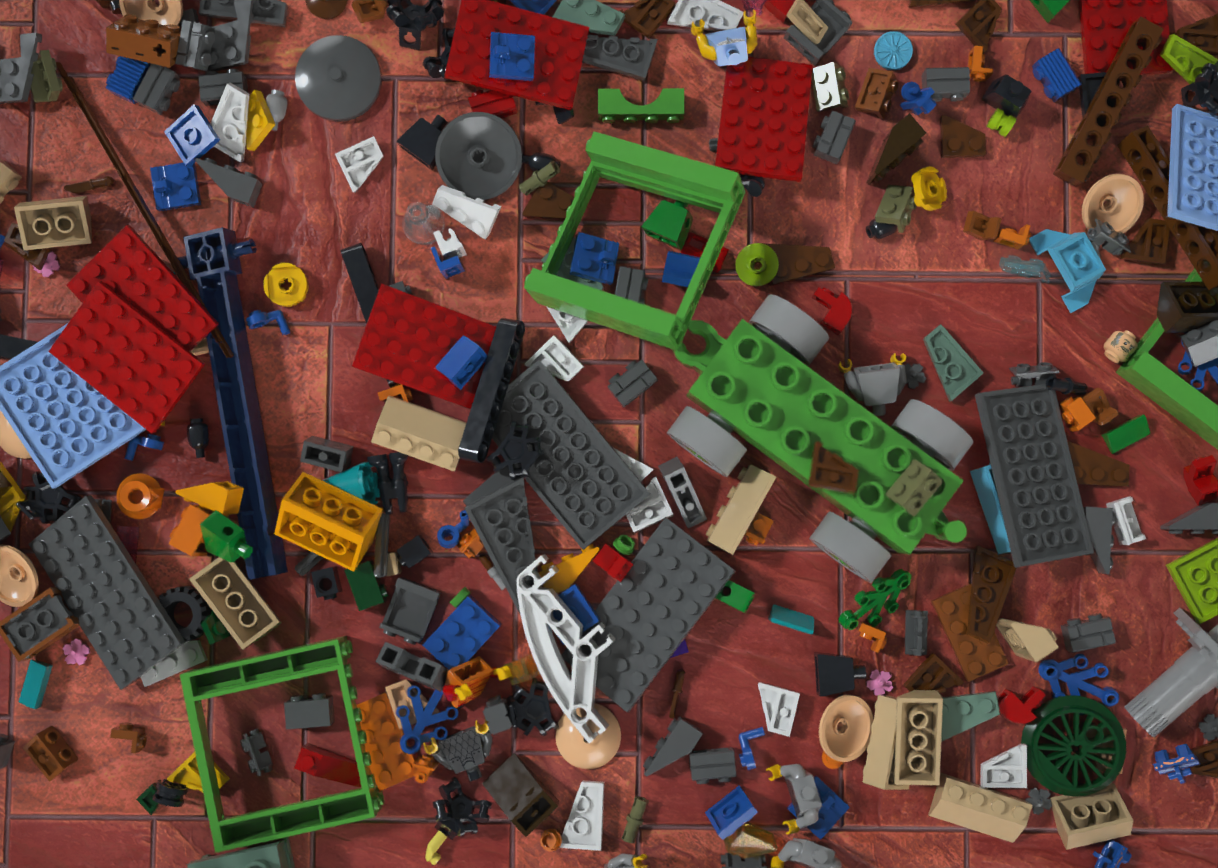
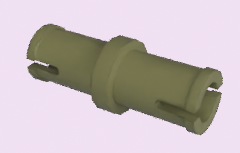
(539, 178)
(634, 819)

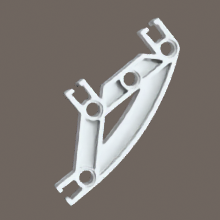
(568, 690)

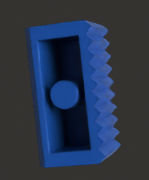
(1055, 75)
(127, 77)

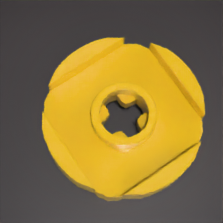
(929, 189)
(276, 277)

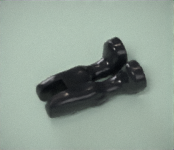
(389, 487)

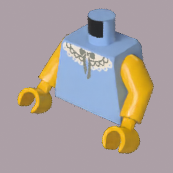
(727, 46)

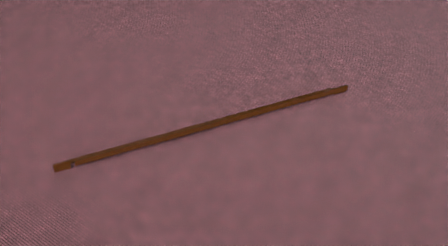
(138, 199)

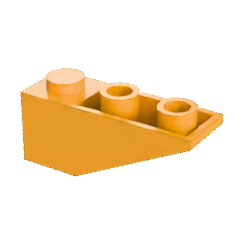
(218, 496)
(568, 569)

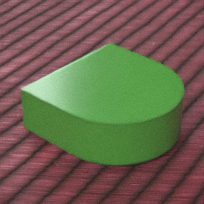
(460, 597)

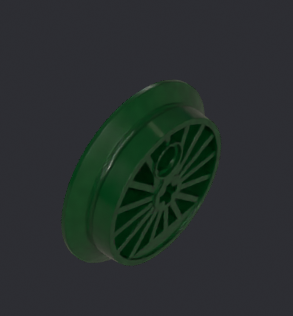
(1047, 772)

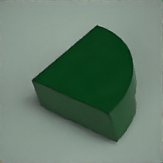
(146, 800)

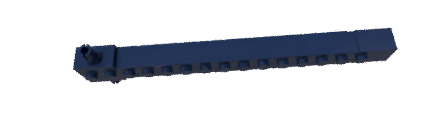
(214, 264)

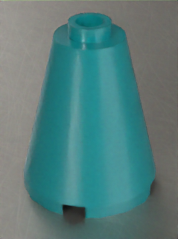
(357, 481)

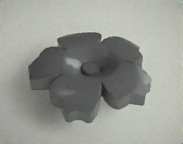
(913, 375)
(1209, 727)
(1039, 800)

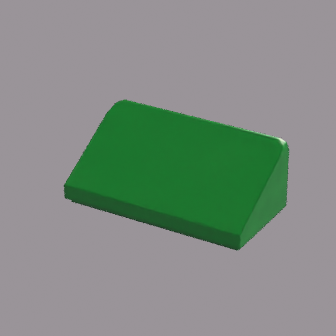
(1126, 433)

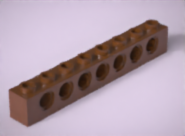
(1149, 36)
(1152, 169)

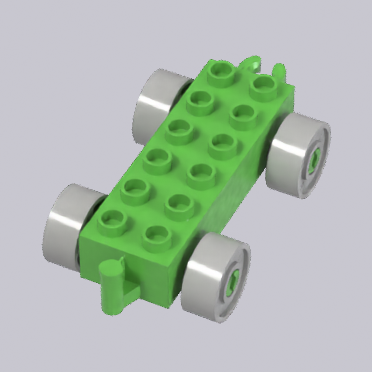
(779, 405)

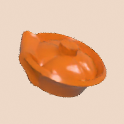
(139, 496)

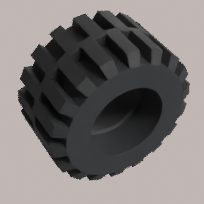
(197, 603)

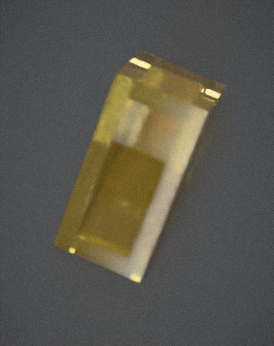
(523, 669)
(750, 841)

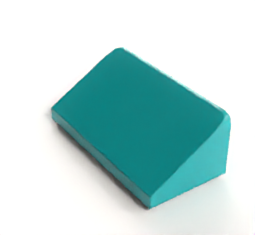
(792, 619)
(35, 684)

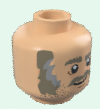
(1120, 346)

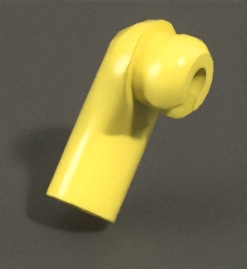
(433, 846)

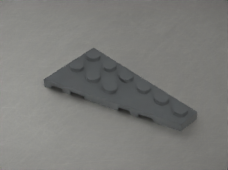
(506, 533)

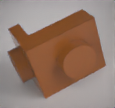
(369, 9)
(982, 226)
(1100, 406)
(128, 732)

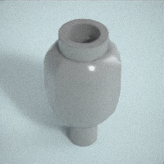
(277, 105)

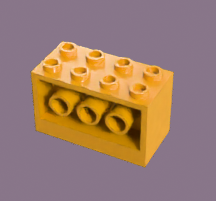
(328, 521)

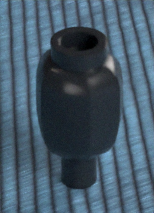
(538, 160)
(880, 230)
(198, 436)

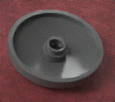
(338, 78)
(478, 155)

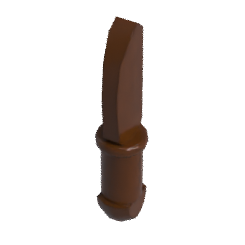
(90, 184)
(677, 690)

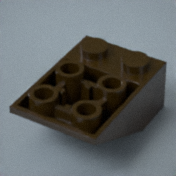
(901, 139)
(520, 794)

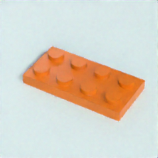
(383, 736)

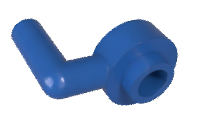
(258, 319)
(150, 441)
(453, 531)
(747, 757)

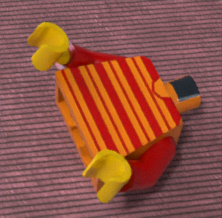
(469, 679)

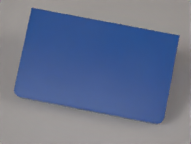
(448, 267)
(679, 268)
(462, 362)

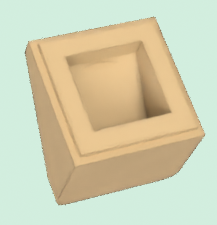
(393, 564)

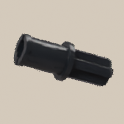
(1066, 386)

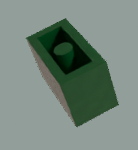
(366, 587)

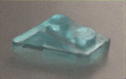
(1025, 268)

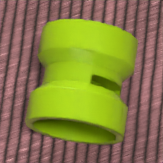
(1001, 122)

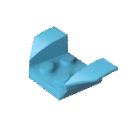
(1075, 261)

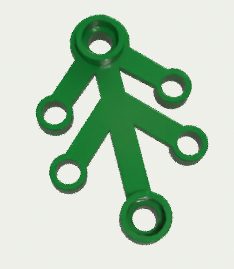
(884, 586)

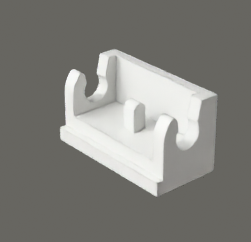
(451, 247)
(1126, 522)

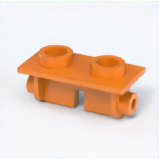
(470, 543)
(425, 766)

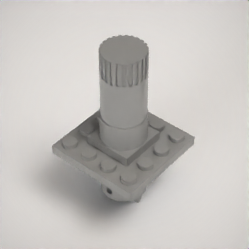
(1182, 683)

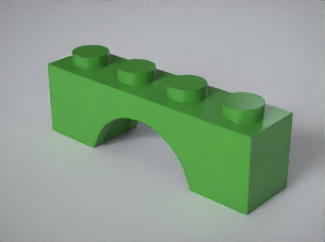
(667, 107)

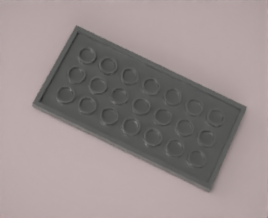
(580, 471)
(1033, 474)
(106, 592)
(653, 611)

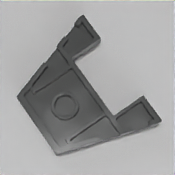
(231, 39)
(16, 72)

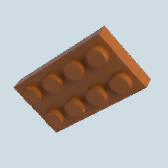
(973, 655)

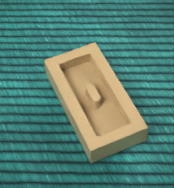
(807, 21)

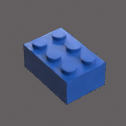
(462, 633)

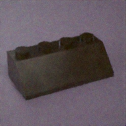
(1186, 306)

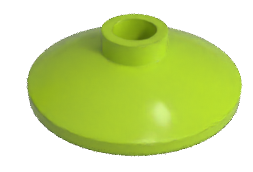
(749, 256)

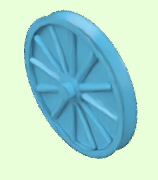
(893, 50)

